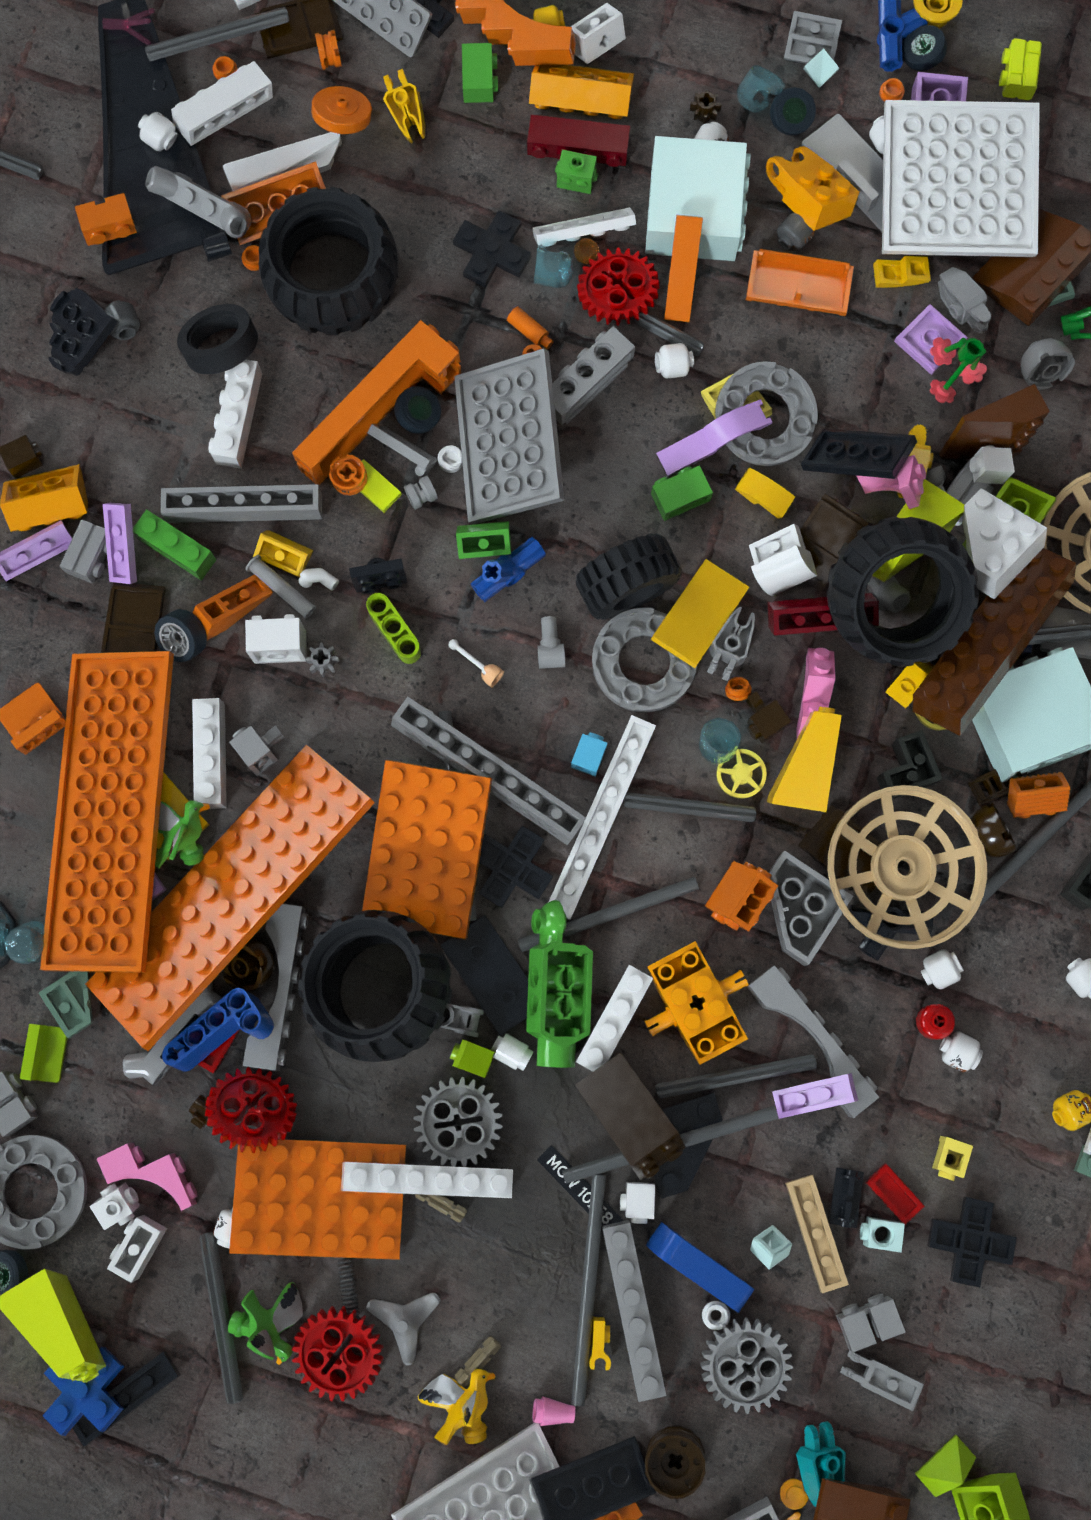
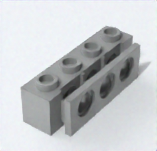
(608, 345)

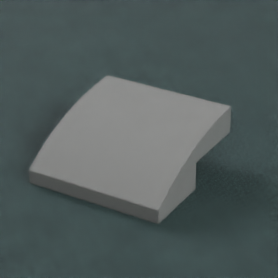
(810, 35)

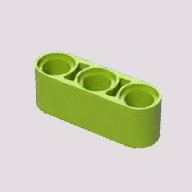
(388, 617)

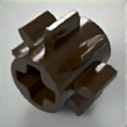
(705, 106)
(198, 1112)

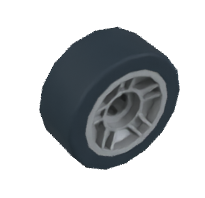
(180, 634)

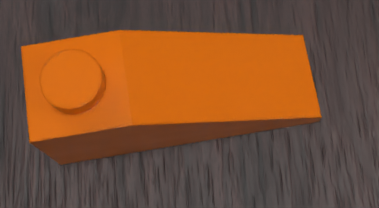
(231, 605)

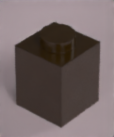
(21, 456)

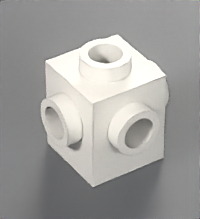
(115, 1205)

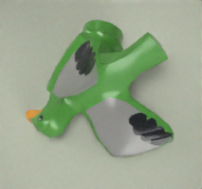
(181, 833)
(265, 1325)

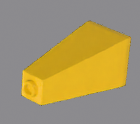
(809, 767)

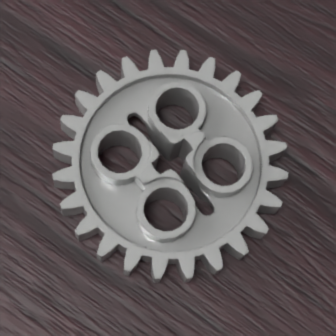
(462, 1147)
(765, 1382)

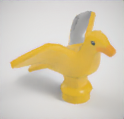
(462, 1405)

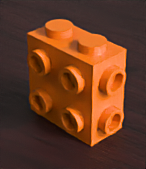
(741, 896)

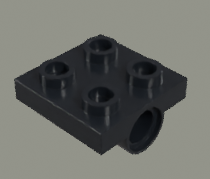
(378, 575)

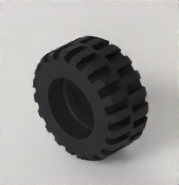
(628, 576)

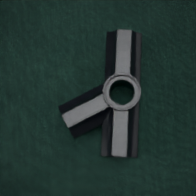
(872, 948)

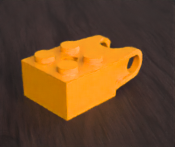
(812, 188)

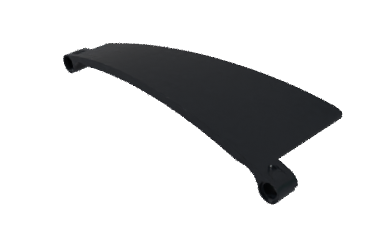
(129, 91)

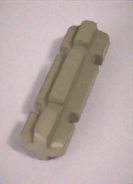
(444, 1206)
(478, 1360)

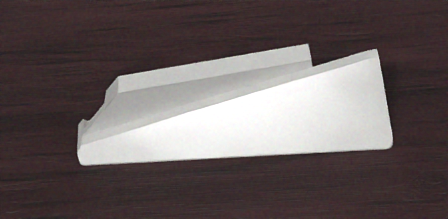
(283, 159)

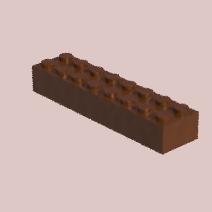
(993, 643)

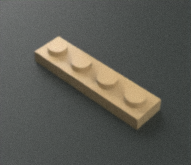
(816, 1233)

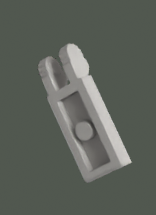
(885, 1381)

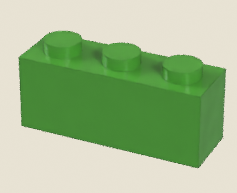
(174, 545)

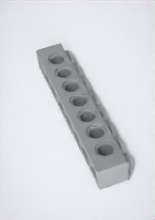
(473, 759)

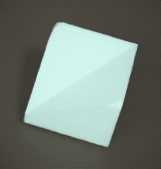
(821, 68)
(770, 1246)

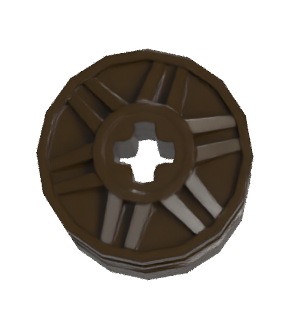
(671, 1478)

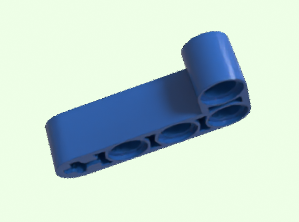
(185, 1049)
(699, 1267)

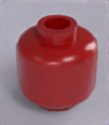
(939, 1013)

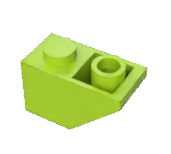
(472, 1058)

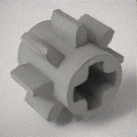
(327, 663)

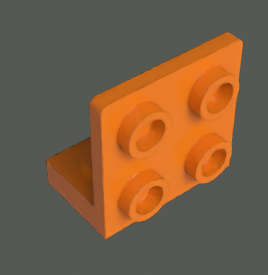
(31, 718)

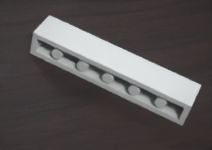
(426, 1180)

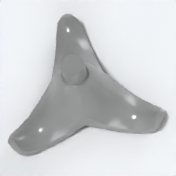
(405, 1321)

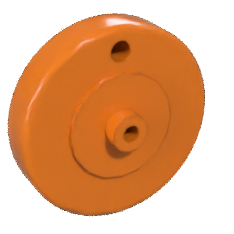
(341, 110)

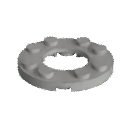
(794, 392)
(613, 682)
(71, 1195)

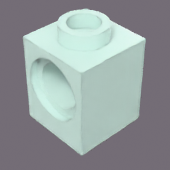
(894, 1237)

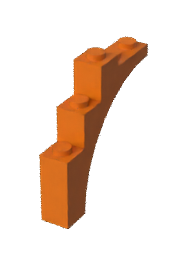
(526, 39)

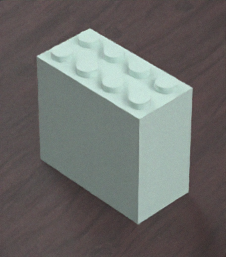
(698, 181)
(1037, 715)

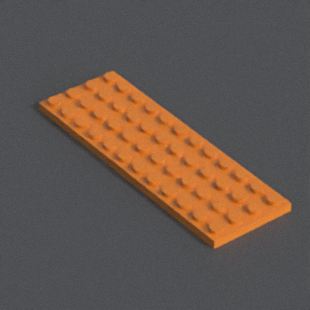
(108, 813)
(233, 893)

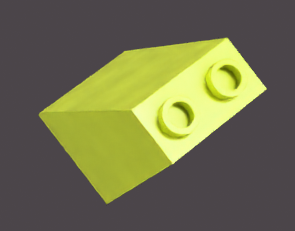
(934, 507)
(54, 1325)

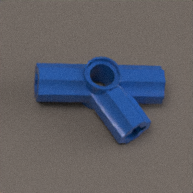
(892, 30)
(507, 569)

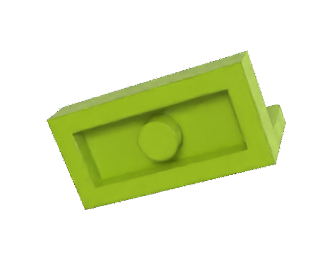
(43, 1053)

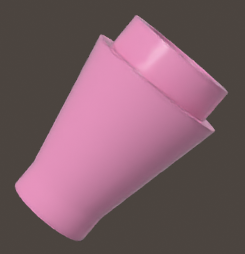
(552, 1412)

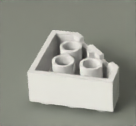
(999, 541)

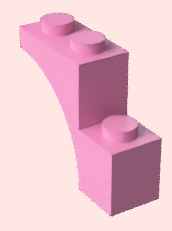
(907, 482)
(817, 684)
(166, 1172)

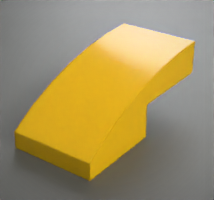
(901, 273)
(766, 492)

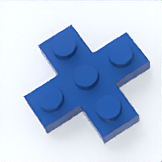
(85, 1398)

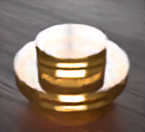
(585, 250)

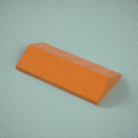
(267, 195)

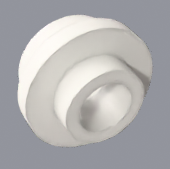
(715, 1324)

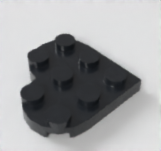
(78, 329)

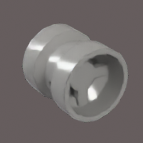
(420, 492)

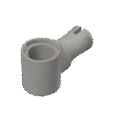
(550, 650)

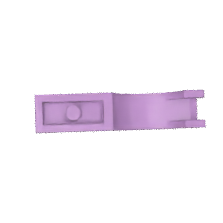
(713, 437)

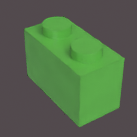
(478, 72)
(681, 492)
(483, 540)

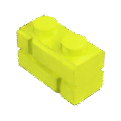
(1021, 69)

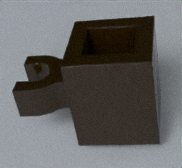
(767, 719)

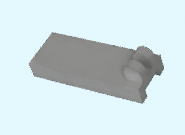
(404, 447)

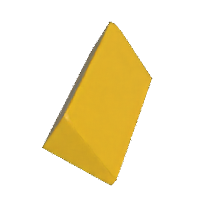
(282, 552)

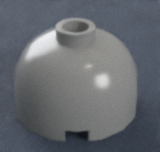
(1046, 362)

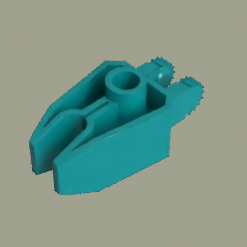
(820, 1459)

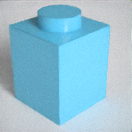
(589, 754)

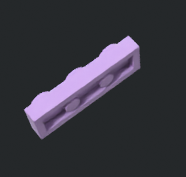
(119, 543)
(34, 550)
(815, 1096)

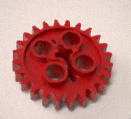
(602, 300)
(269, 1123)
(358, 1369)

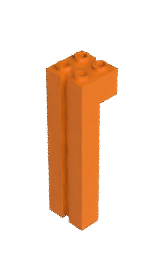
(416, 357)

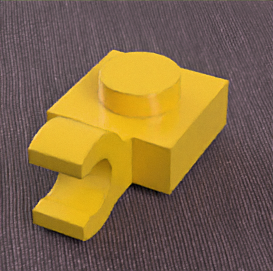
(600, 1335)

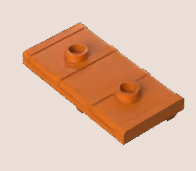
(800, 281)

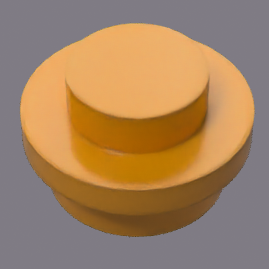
(793, 1494)

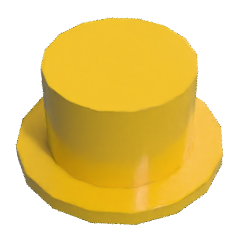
(937, 11)

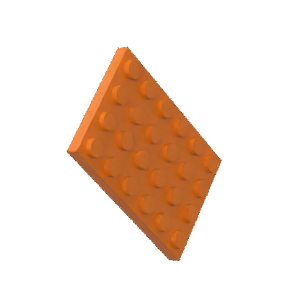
(427, 845)
(295, 1206)

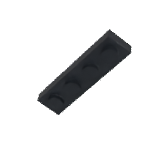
(133, 1393)

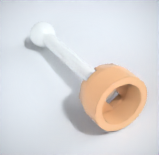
(490, 673)

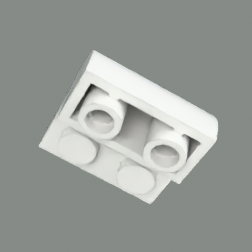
(781, 560)

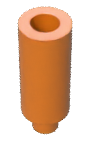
(529, 327)

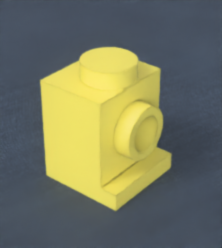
(961, 1153)

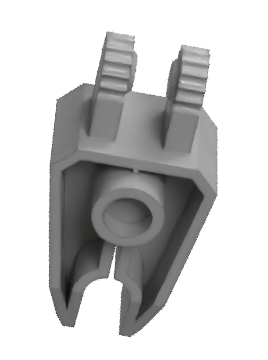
(964, 299)
(731, 647)

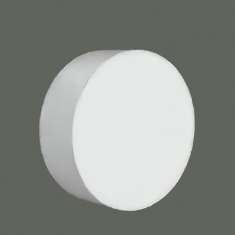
(450, 459)

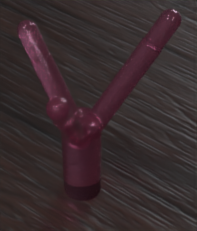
(123, 24)

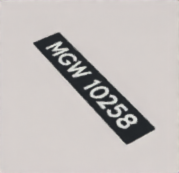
(579, 1189)

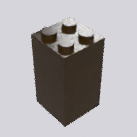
(631, 1117)

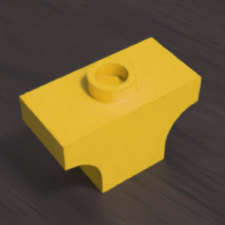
(908, 682)

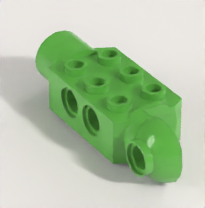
(557, 989)

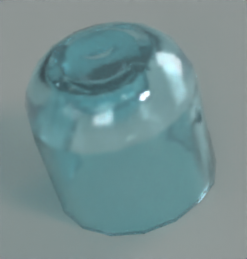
(758, 80)
(553, 268)
(719, 734)
(25, 943)

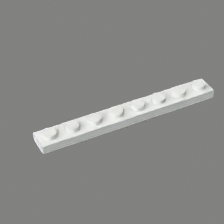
(602, 814)

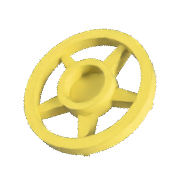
(742, 774)

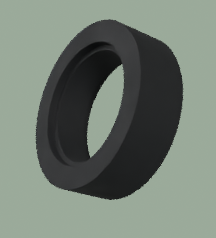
(225, 355)

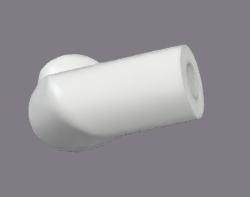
(314, 575)

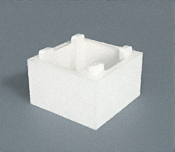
(276, 640)

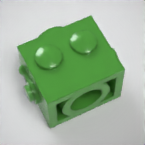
(576, 171)

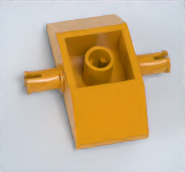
(715, 1025)

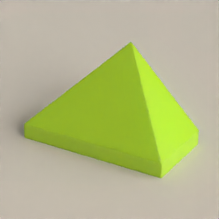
(947, 1467)

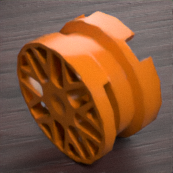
(328, 49)
(348, 474)

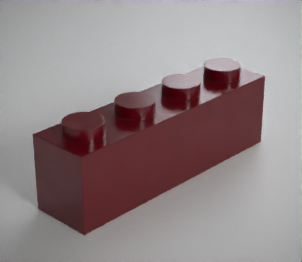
(552, 134)
(811, 615)

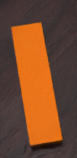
(683, 267)

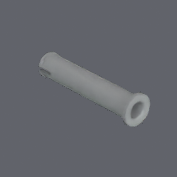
(280, 586)

